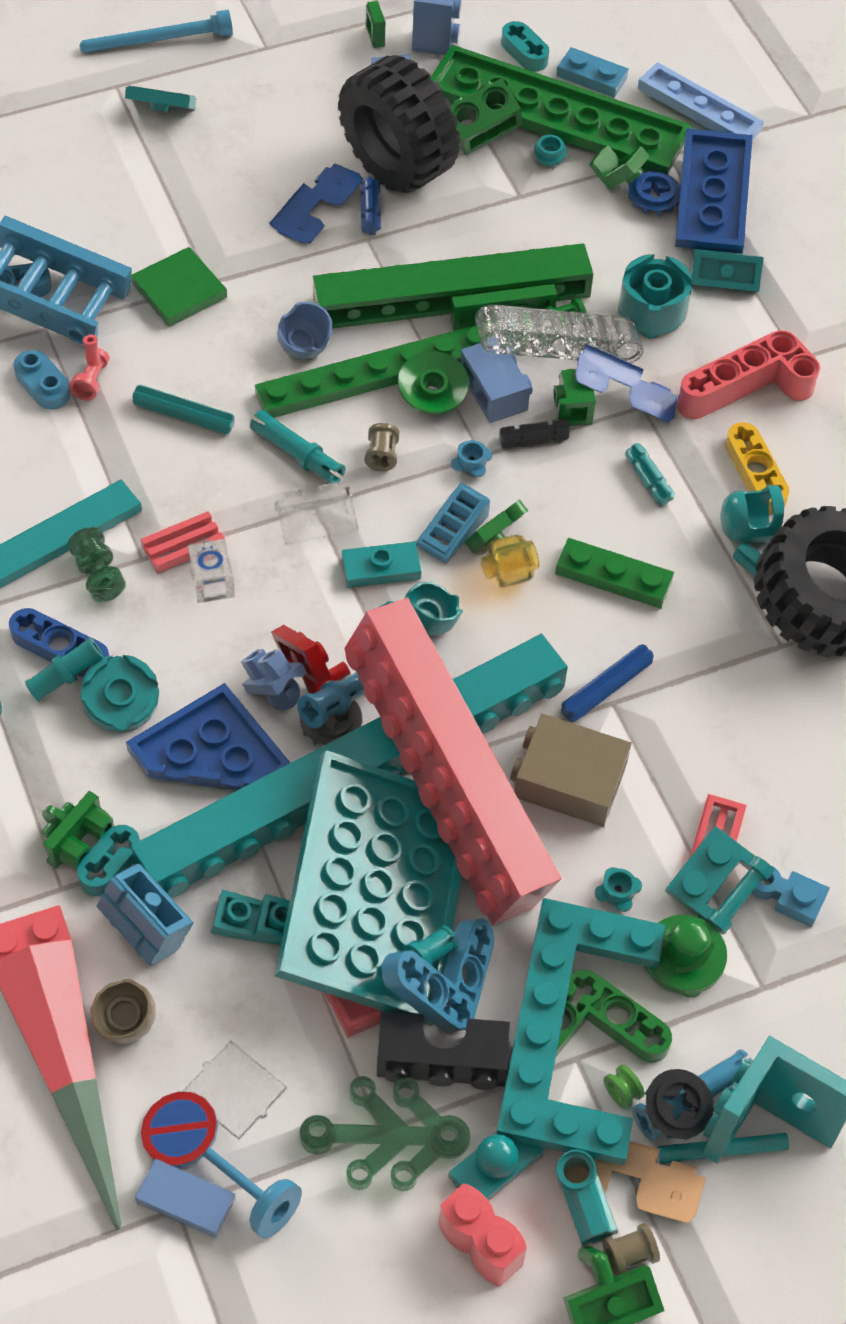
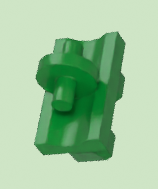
(69, 826)

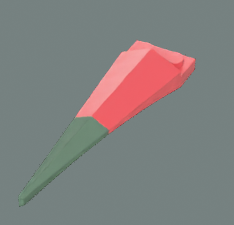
(47, 1004)

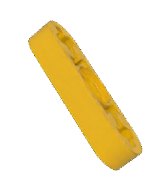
(758, 453)

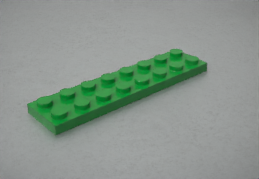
(567, 110)

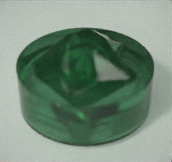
(105, 584)

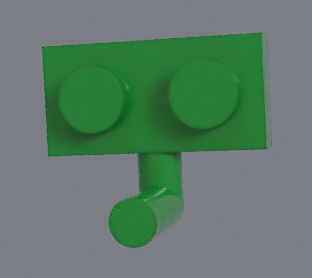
(613, 1299)

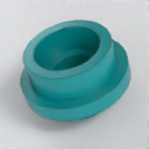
(550, 150)

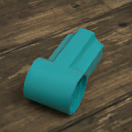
(586, 1199)

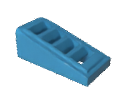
(465, 503)

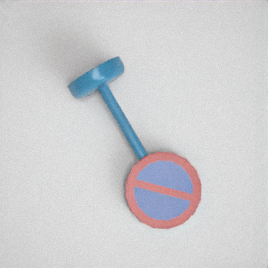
(182, 1131)

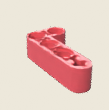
(770, 359)

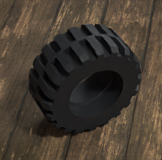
(399, 123)
(789, 592)

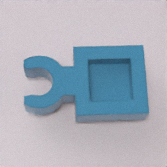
(797, 897)

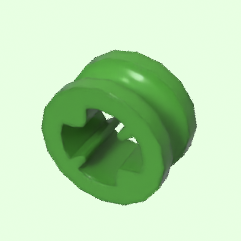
(624, 1086)

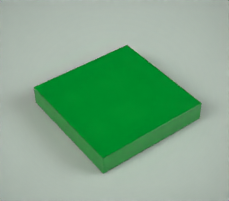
(179, 286)

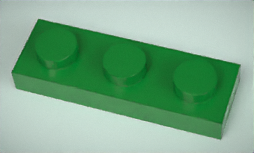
(466, 306)
(614, 573)

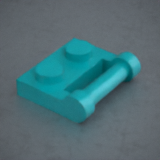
(708, 871)

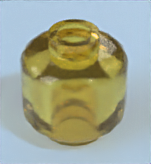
(510, 561)

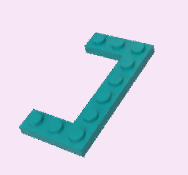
(525, 1107)

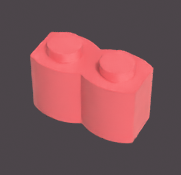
(473, 1228)

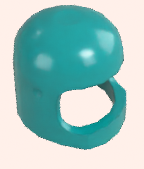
(746, 515)

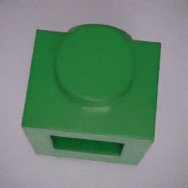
(573, 400)

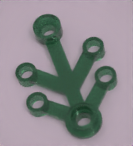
(391, 1134)

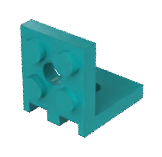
(778, 1084)

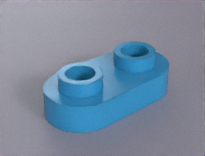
(36, 374)

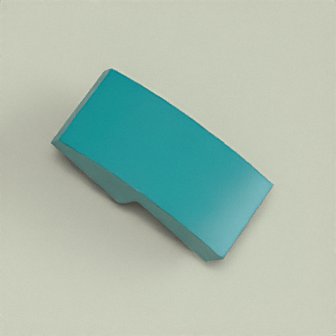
(250, 918)

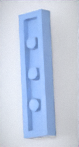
(697, 102)

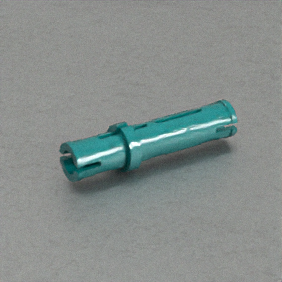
(308, 455)

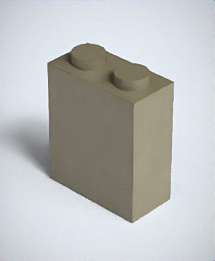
(570, 769)

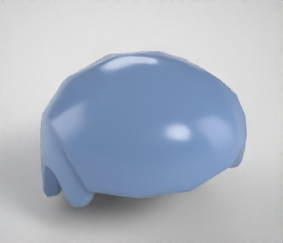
(305, 330)

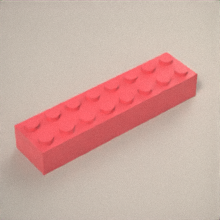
(450, 762)

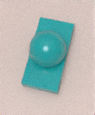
(495, 1164)

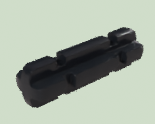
(534, 433)

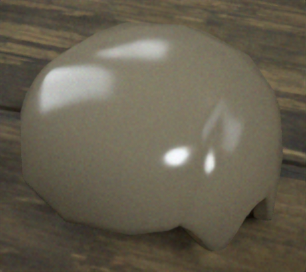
(123, 1012)

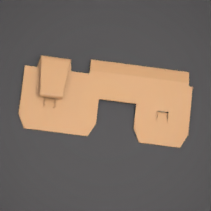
(662, 1189)

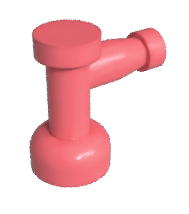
(85, 384)

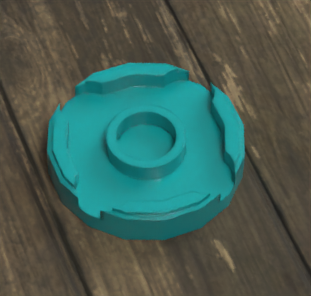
(119, 693)

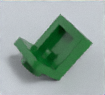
(615, 170)

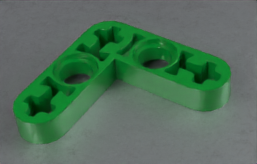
(594, 1009)

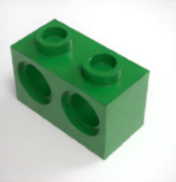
(488, 122)

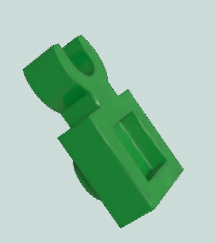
(493, 529)

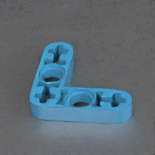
(474, 952)

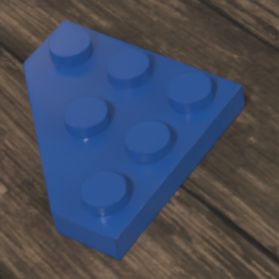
(208, 744)

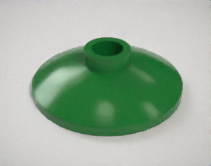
(433, 370)

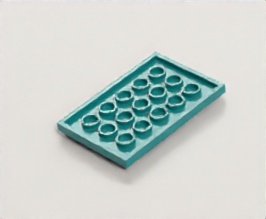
(365, 883)

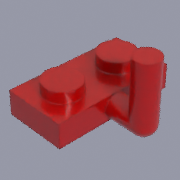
(311, 654)

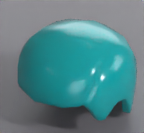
(434, 607)

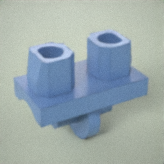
(273, 677)

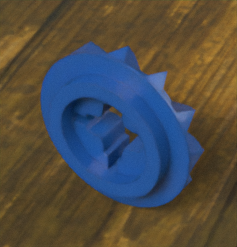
(665, 187)

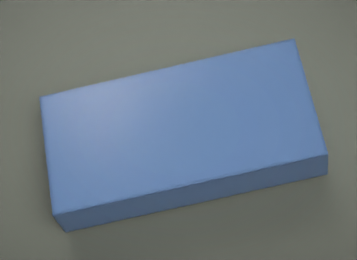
(185, 1198)

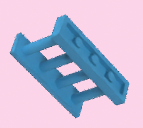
(66, 258)

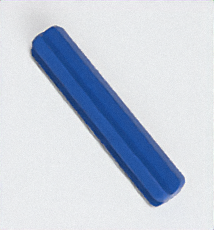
(607, 683)

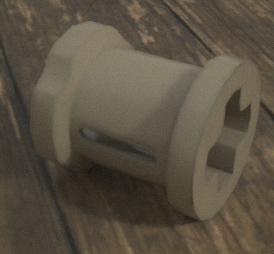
(381, 453)
(631, 1249)

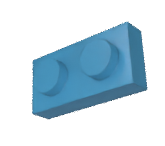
(592, 72)

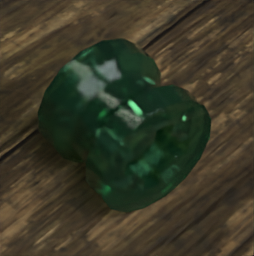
(90, 550)

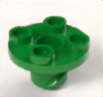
(690, 956)

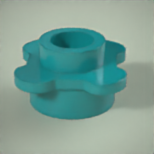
(621, 878)

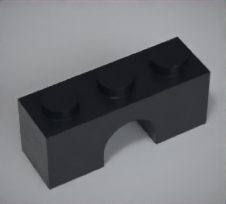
(476, 1061)

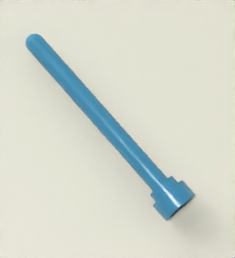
(218, 24)

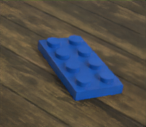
(714, 191)

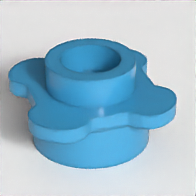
(472, 450)

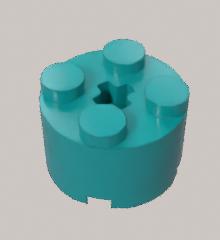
(655, 294)

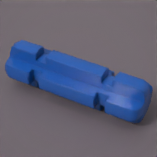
(370, 206)

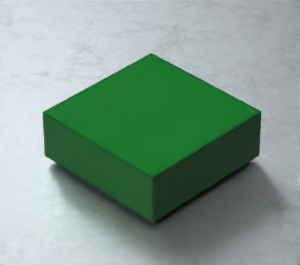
(375, 24)

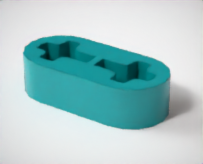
(522, 48)
(104, 856)

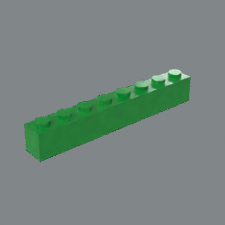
(428, 287)

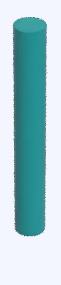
(737, 1147)

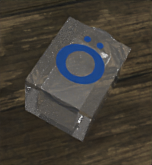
(211, 570)

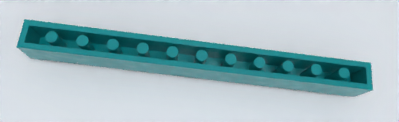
(281, 800)

